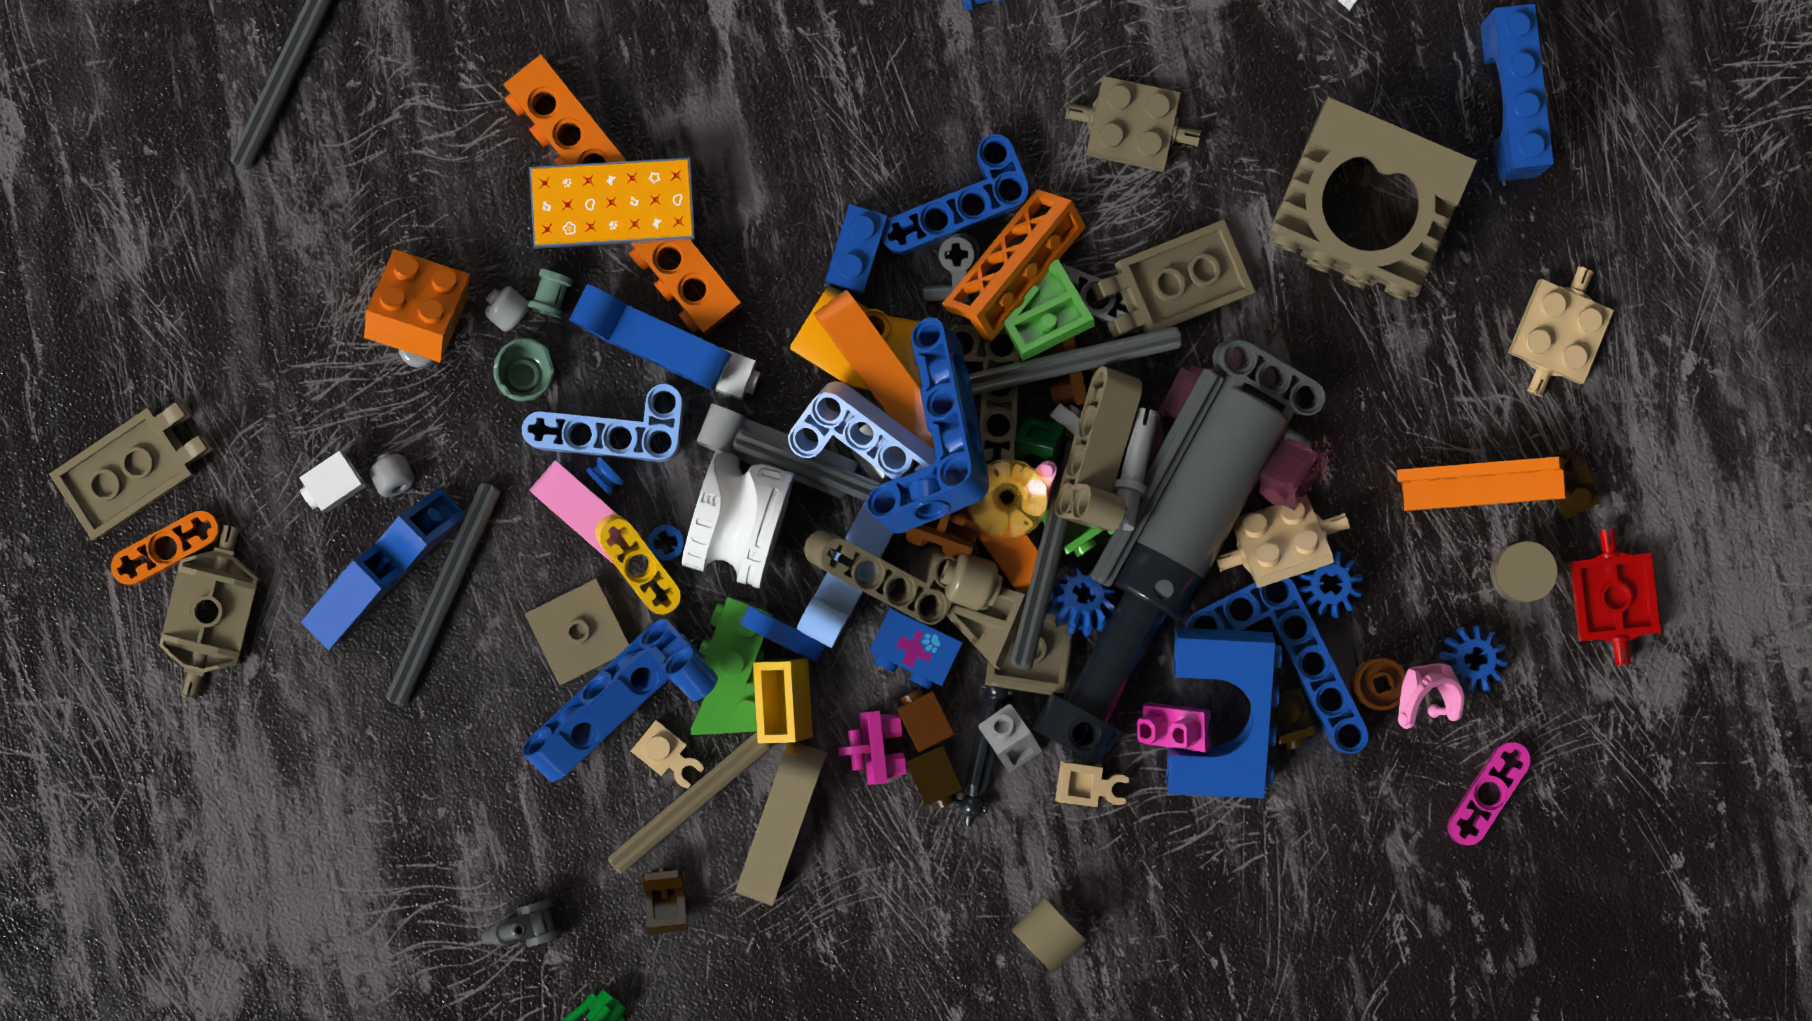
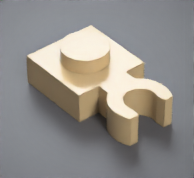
(663, 750)
(1084, 784)

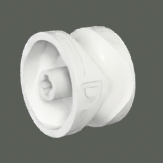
(738, 517)

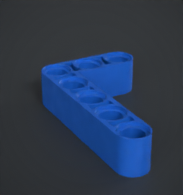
(1295, 651)

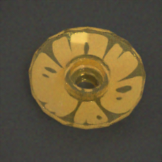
(1026, 509)

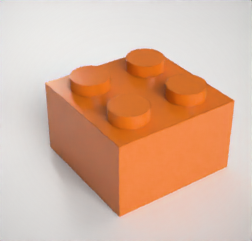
(416, 305)

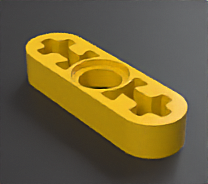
(662, 579)

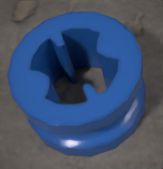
(604, 476)
(660, 553)

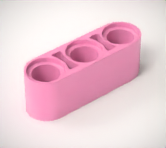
(575, 504)

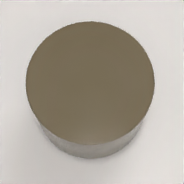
(1523, 572)
(1048, 935)

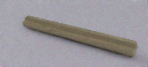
(687, 803)

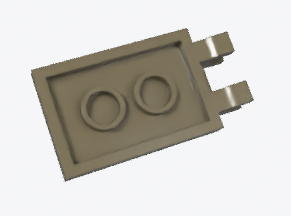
(1177, 280)
(129, 469)

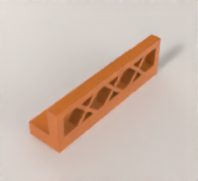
(1023, 263)
(1483, 483)

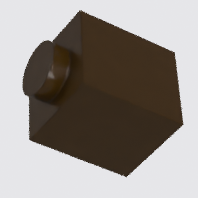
(935, 777)

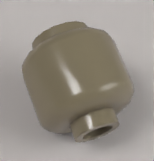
(971, 581)

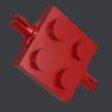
(1615, 597)

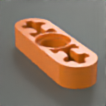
(144, 570)

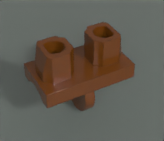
(1073, 389)
(953, 531)

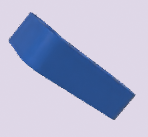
(951, 204)
(650, 338)

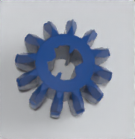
(1330, 598)
(1077, 615)
(1480, 671)

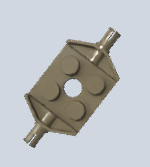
(232, 588)

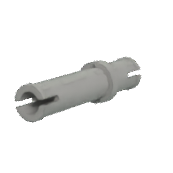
(1135, 465)

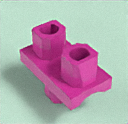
(1175, 727)
(877, 764)

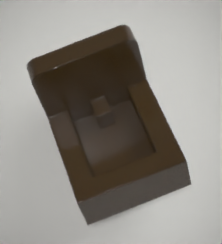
(1579, 486)
(665, 901)

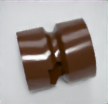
(1377, 684)

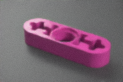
(1481, 824)

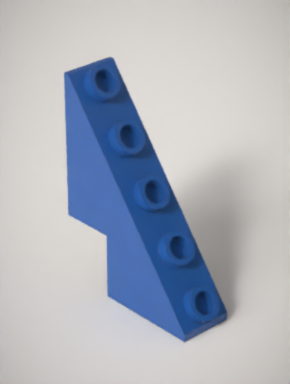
(382, 566)

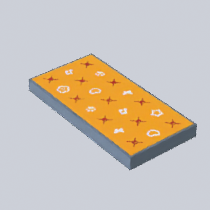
(612, 203)

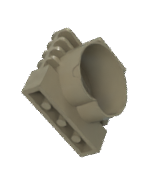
(1348, 134)

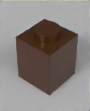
(924, 719)

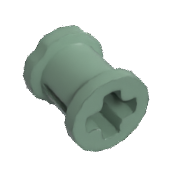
(550, 293)

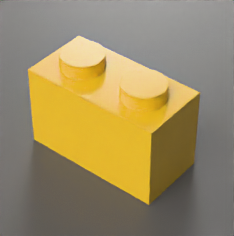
(782, 700)

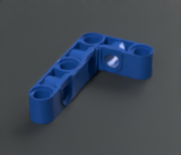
(955, 434)
(615, 696)

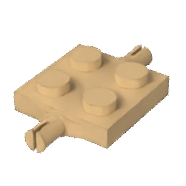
(1560, 331)
(1282, 542)

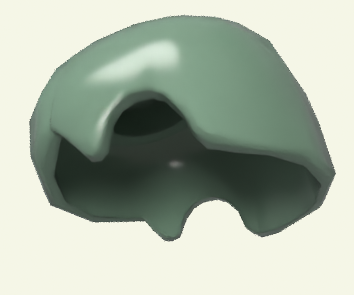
(523, 369)

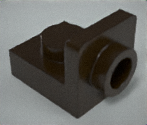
(1292, 720)

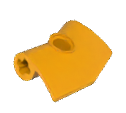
(818, 348)

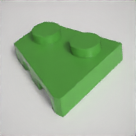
(1048, 314)
(728, 708)

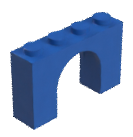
(1513, 43)
(1240, 764)

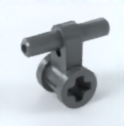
(955, 266)
(532, 924)

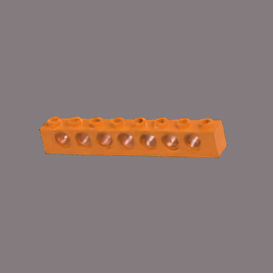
(540, 80)

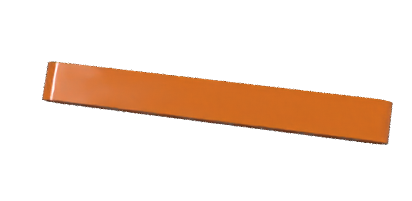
(902, 401)

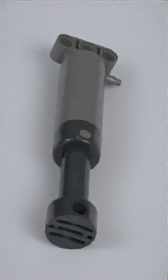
(1182, 537)

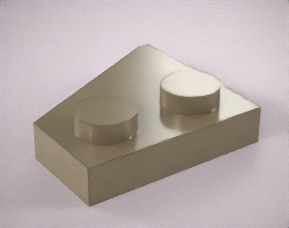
(993, 626)

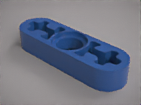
(781, 633)

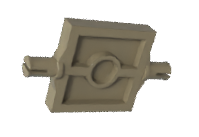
(1133, 124)

